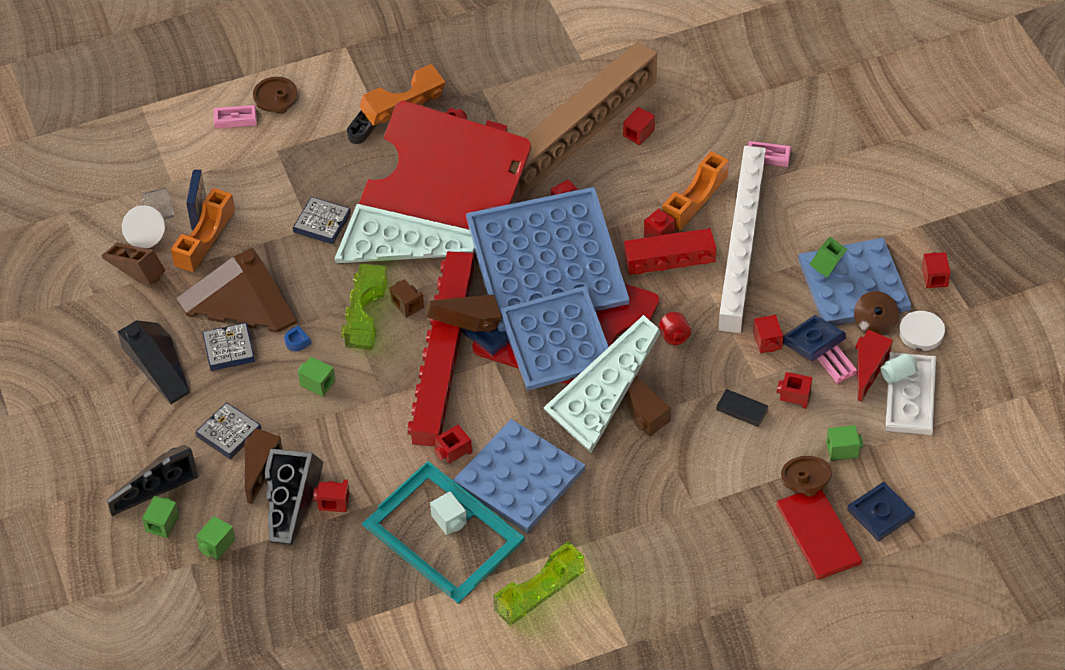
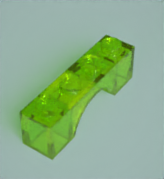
(369, 285)
(519, 599)

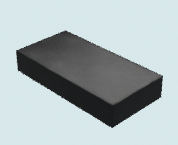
(742, 407)

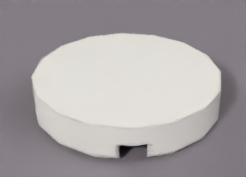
(143, 227)
(922, 330)

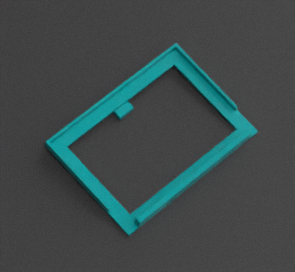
(471, 506)

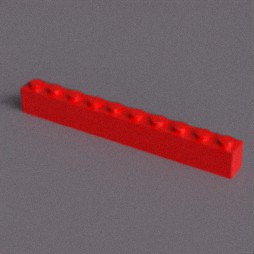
(440, 355)

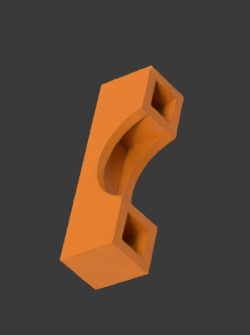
(380, 104)
(709, 176)
(215, 214)

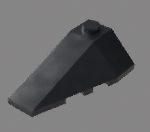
(156, 357)
(160, 476)
(290, 490)

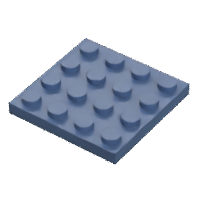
(862, 269)
(554, 336)
(519, 475)

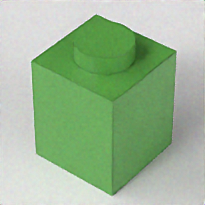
(828, 257)
(316, 376)
(843, 442)
(160, 516)
(215, 538)

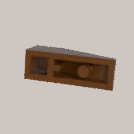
(135, 261)
(470, 313)
(647, 408)
(256, 456)

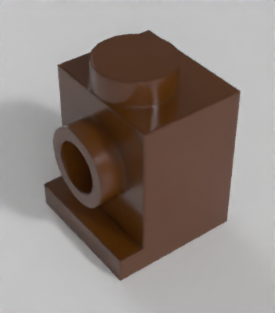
(406, 298)

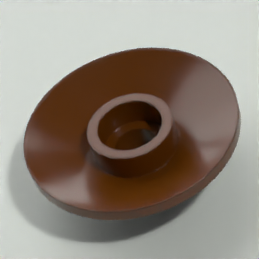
(866, 317)

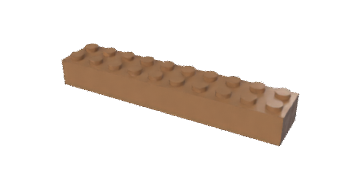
(586, 114)

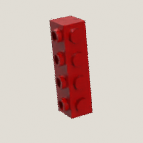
(669, 251)

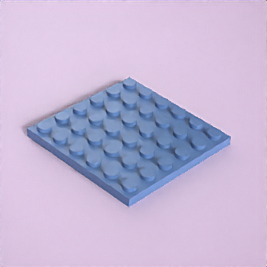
(547, 249)

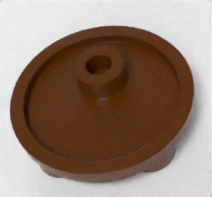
(275, 94)
(806, 474)

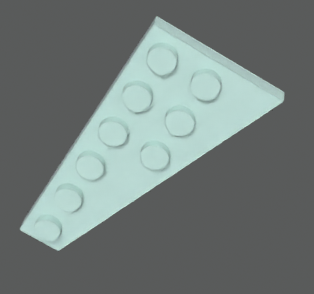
(388, 235)
(595, 394)

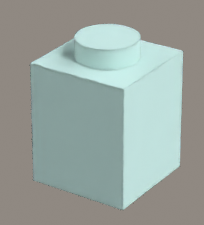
(448, 513)

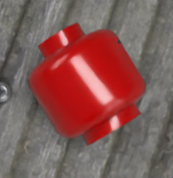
(674, 328)

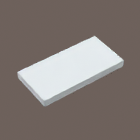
(912, 399)

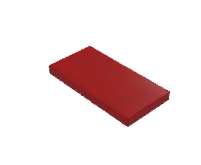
(819, 534)

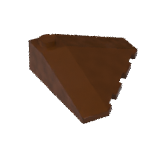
(239, 292)

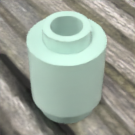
(899, 368)

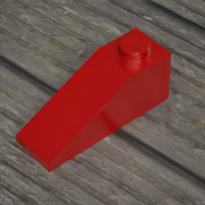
(871, 356)

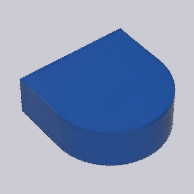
(296, 339)

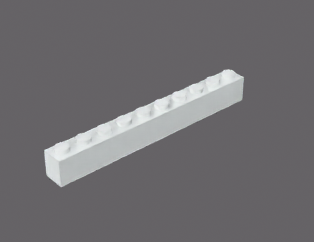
(742, 240)

